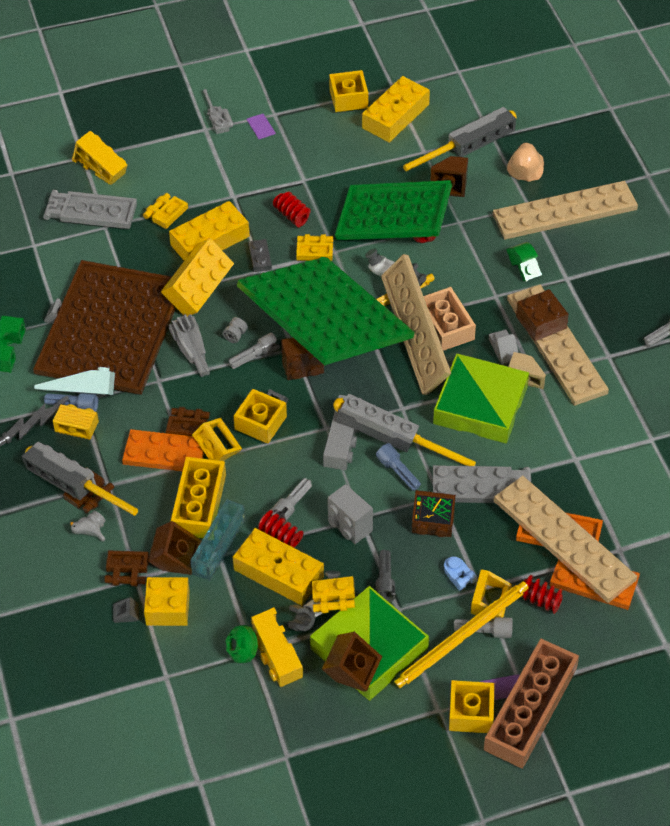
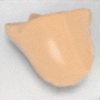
(526, 163)

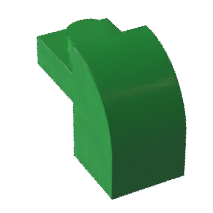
(525, 257)

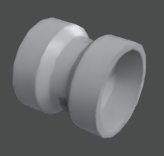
(235, 330)

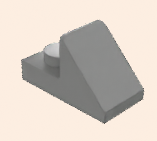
(503, 345)

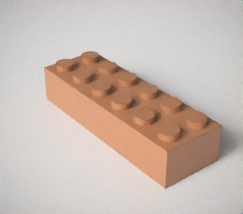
(531, 703)

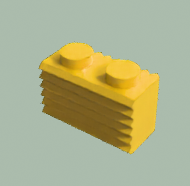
(75, 421)

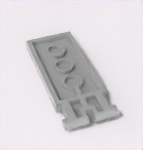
(91, 209)
(475, 483)

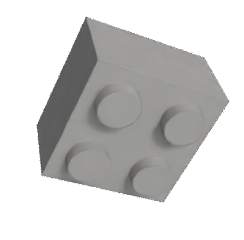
(350, 514)

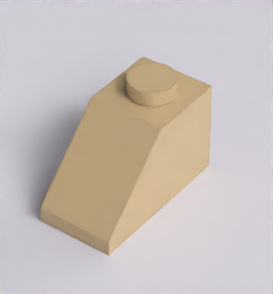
(528, 364)

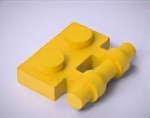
(169, 212)
(314, 247)
(332, 590)

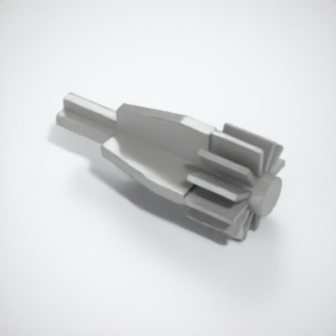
(189, 339)

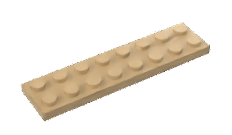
(564, 210)
(410, 307)
(566, 359)
(565, 539)

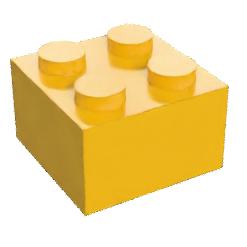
(348, 91)
(260, 416)
(167, 601)
(471, 706)

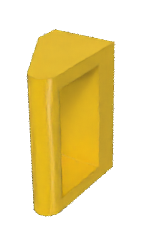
(211, 443)
(486, 579)

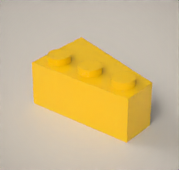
(99, 158)
(275, 649)

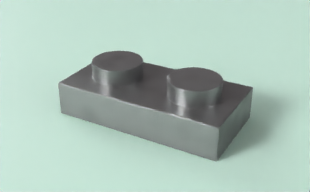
(260, 255)

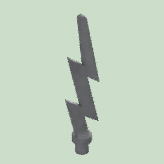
(23, 428)

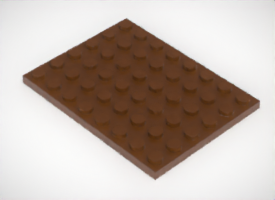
(108, 321)

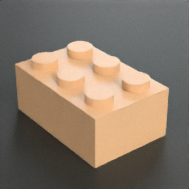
(450, 318)

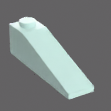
(92, 381)

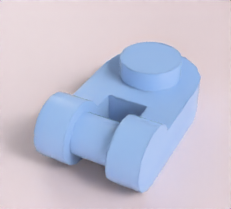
(454, 568)

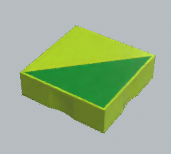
(481, 398)
(383, 629)

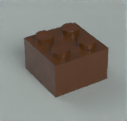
(542, 315)
(299, 361)

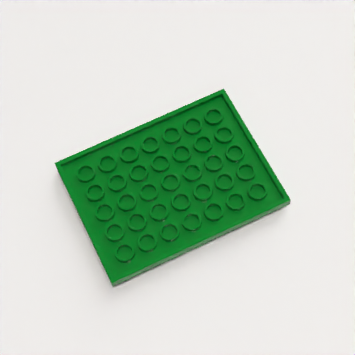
(325, 310)

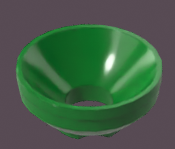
(246, 644)

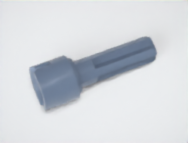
(82, 401)
(391, 459)

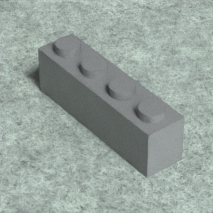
(339, 444)

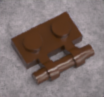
(182, 425)
(90, 503)
(126, 561)

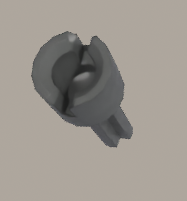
(385, 585)

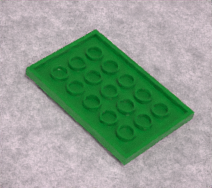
(394, 210)

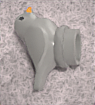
(90, 525)

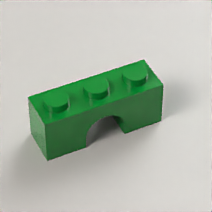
(11, 331)

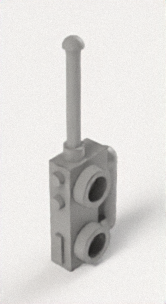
(215, 115)

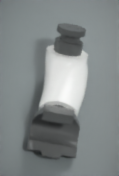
(381, 264)
(304, 615)

